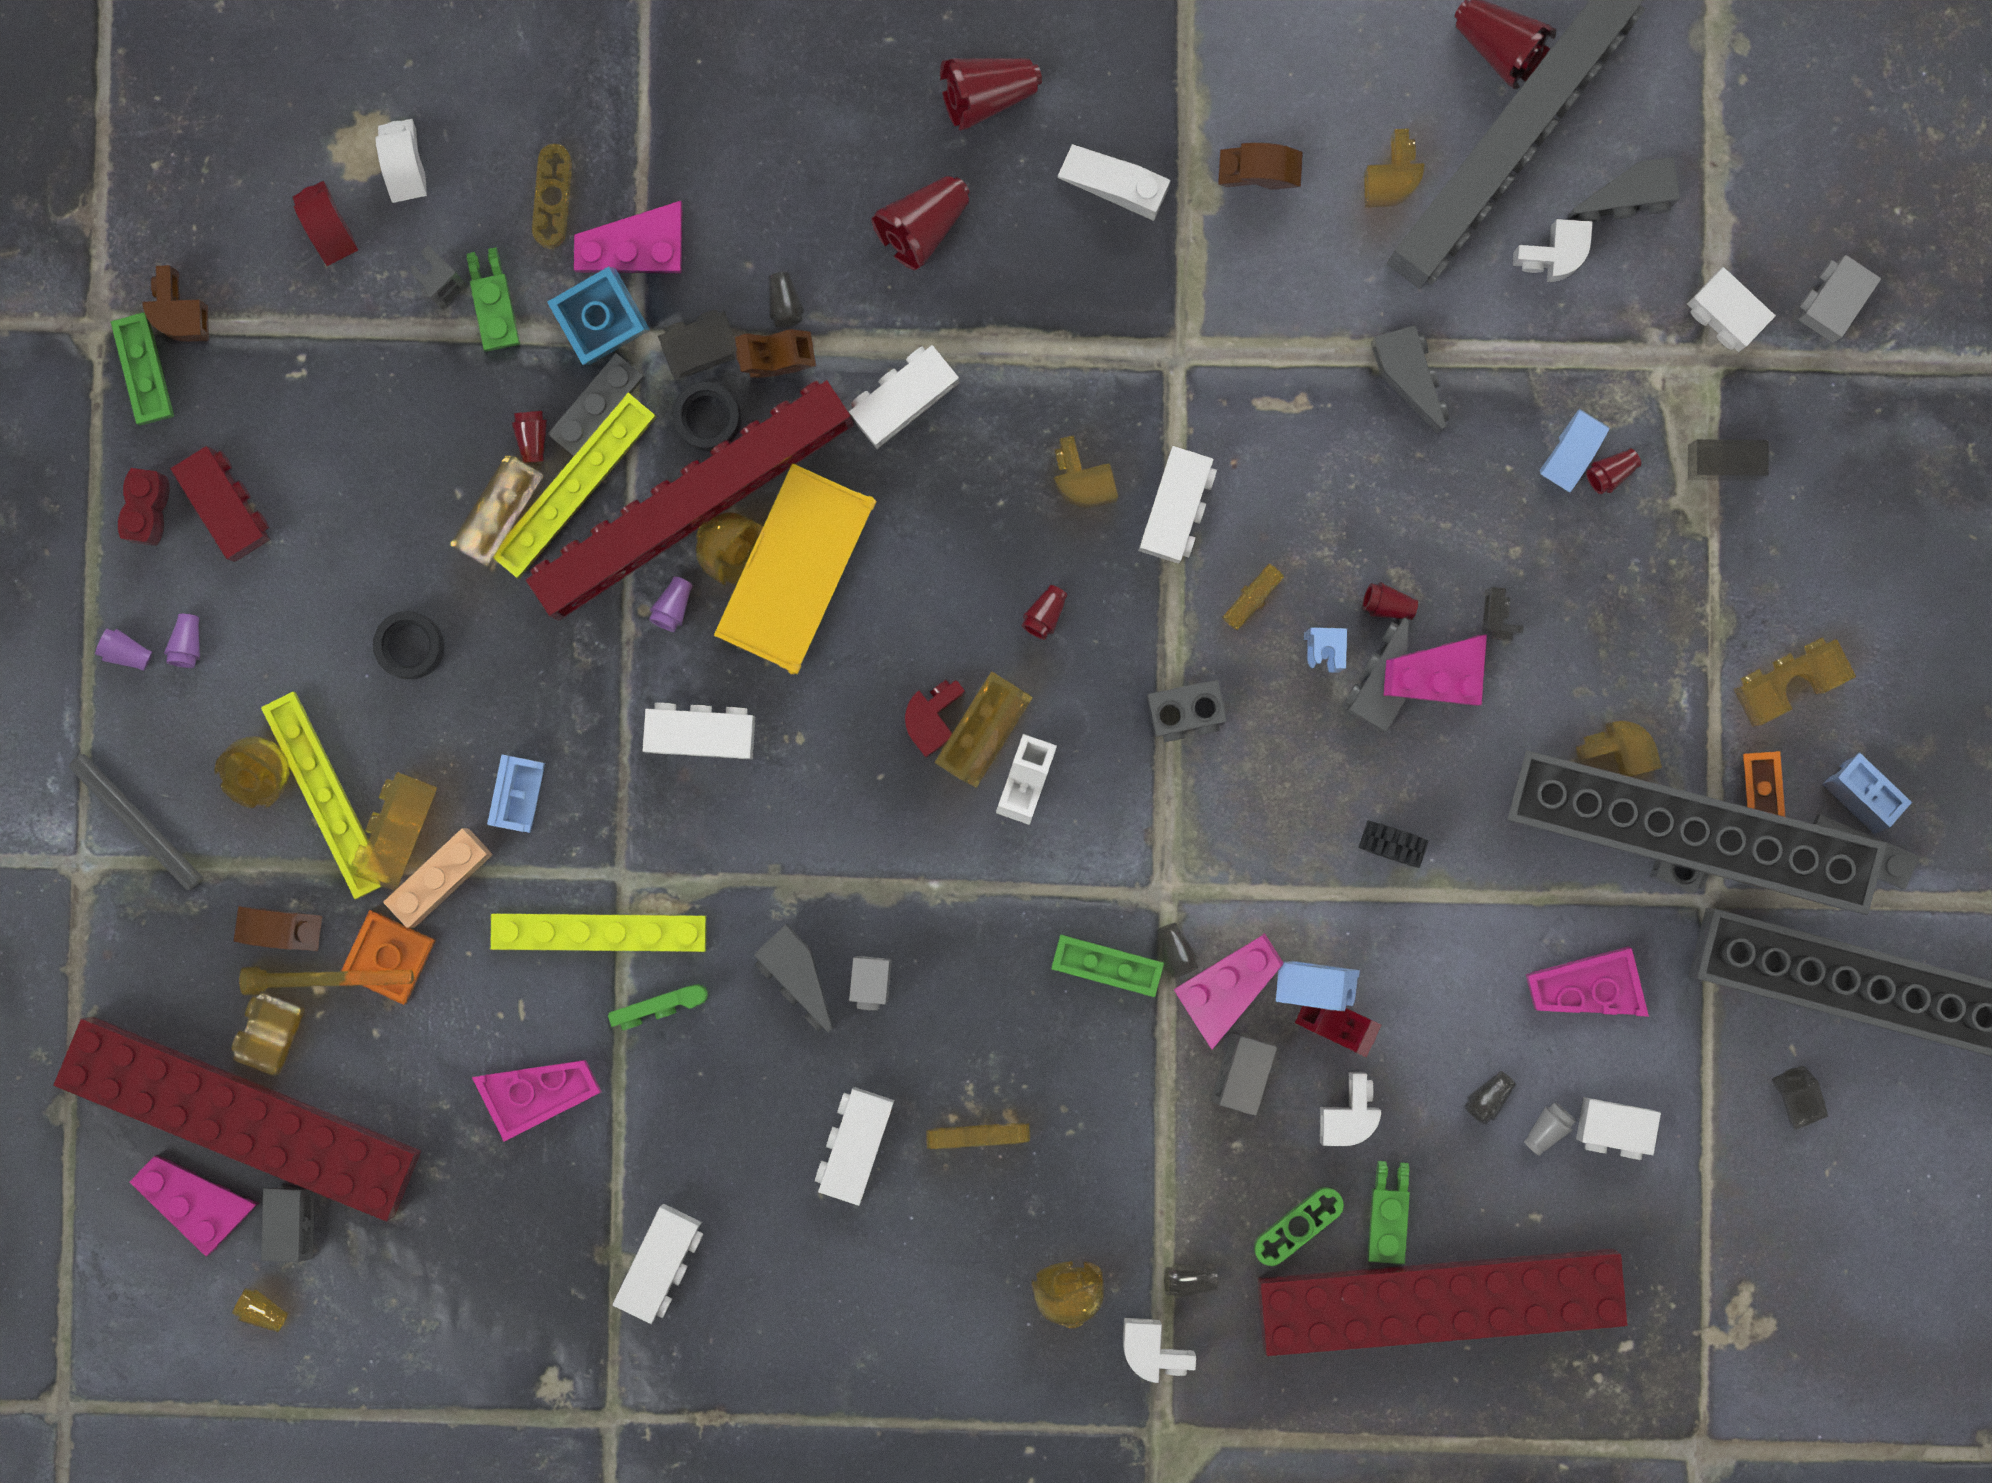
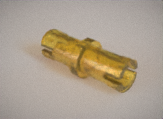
(1253, 597)

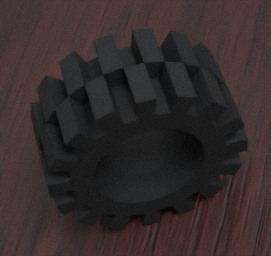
(1393, 844)

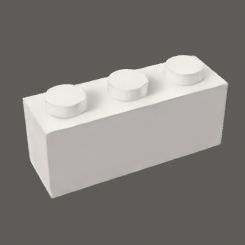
(903, 395)
(1178, 505)
(699, 731)
(854, 1145)
(658, 1264)

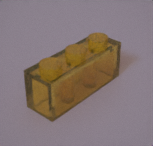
(496, 510)
(983, 729)
(394, 830)

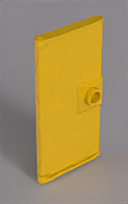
(794, 568)

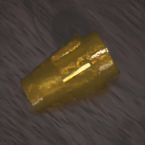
(259, 1311)

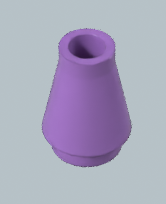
(671, 605)
(183, 644)
(122, 650)

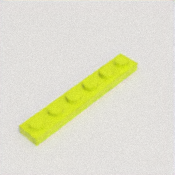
(574, 485)
(319, 786)
(598, 932)

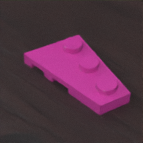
(635, 244)
(1440, 674)
(1592, 984)
(1228, 987)
(533, 1095)
(192, 1204)

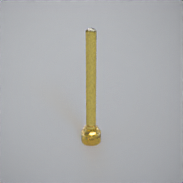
(254, 980)

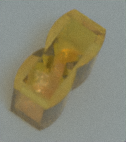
(268, 1033)

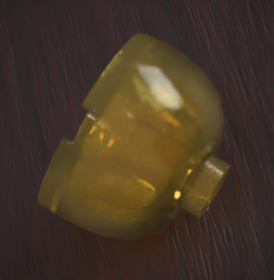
(726, 545)
(253, 771)
(1069, 1294)

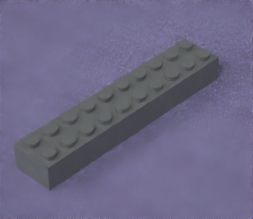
(1510, 138)
(1697, 832)
(1844, 980)

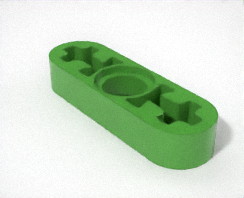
(1271, 1235)

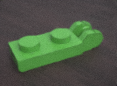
(493, 304)
(661, 1006)
(1389, 1217)

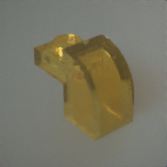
(1396, 181)
(1083, 487)
(1631, 745)

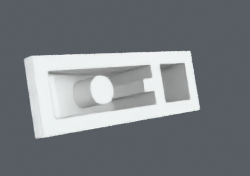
(1115, 180)

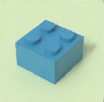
(598, 316)

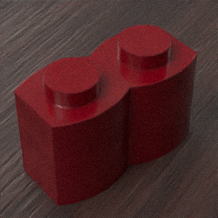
(142, 515)

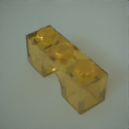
(1765, 694)

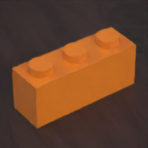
(1764, 782)

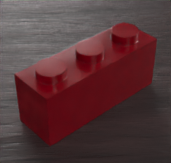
(221, 503)

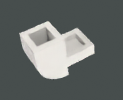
(400, 160)
(1566, 251)
(1026, 779)
(1354, 1123)
(1144, 1354)

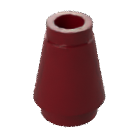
(530, 435)
(1611, 471)
(1388, 602)
(1045, 613)

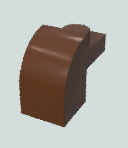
(1261, 164)
(175, 317)
(775, 354)
(277, 929)

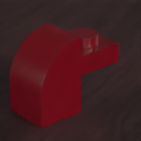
(324, 223)
(922, 717)
(1341, 1027)

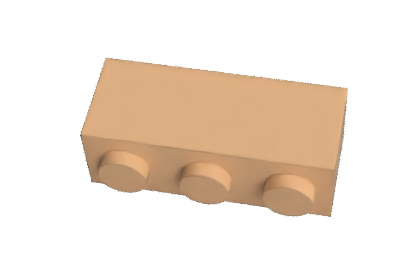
(438, 878)

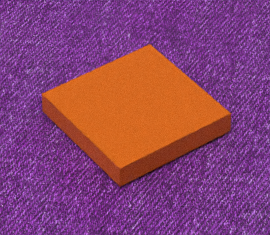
(389, 946)

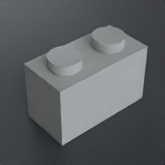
(1838, 298)
(870, 982)

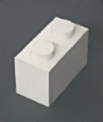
(1730, 310)
(1618, 1127)

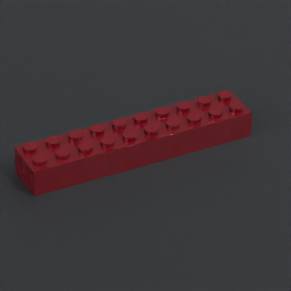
(689, 501)
(237, 1118)
(1442, 1302)

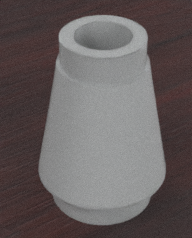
(1549, 1128)

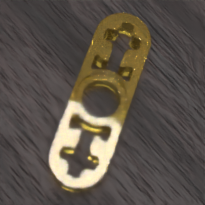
(545, 169)
(978, 1135)

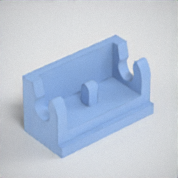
(1325, 644)
(516, 793)
(1867, 794)
(1316, 985)

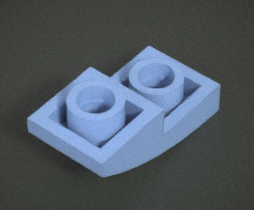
(1575, 450)

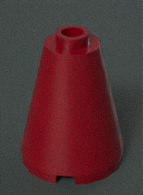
(1504, 38)
(986, 86)
(921, 220)

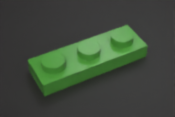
(142, 369)
(1107, 965)

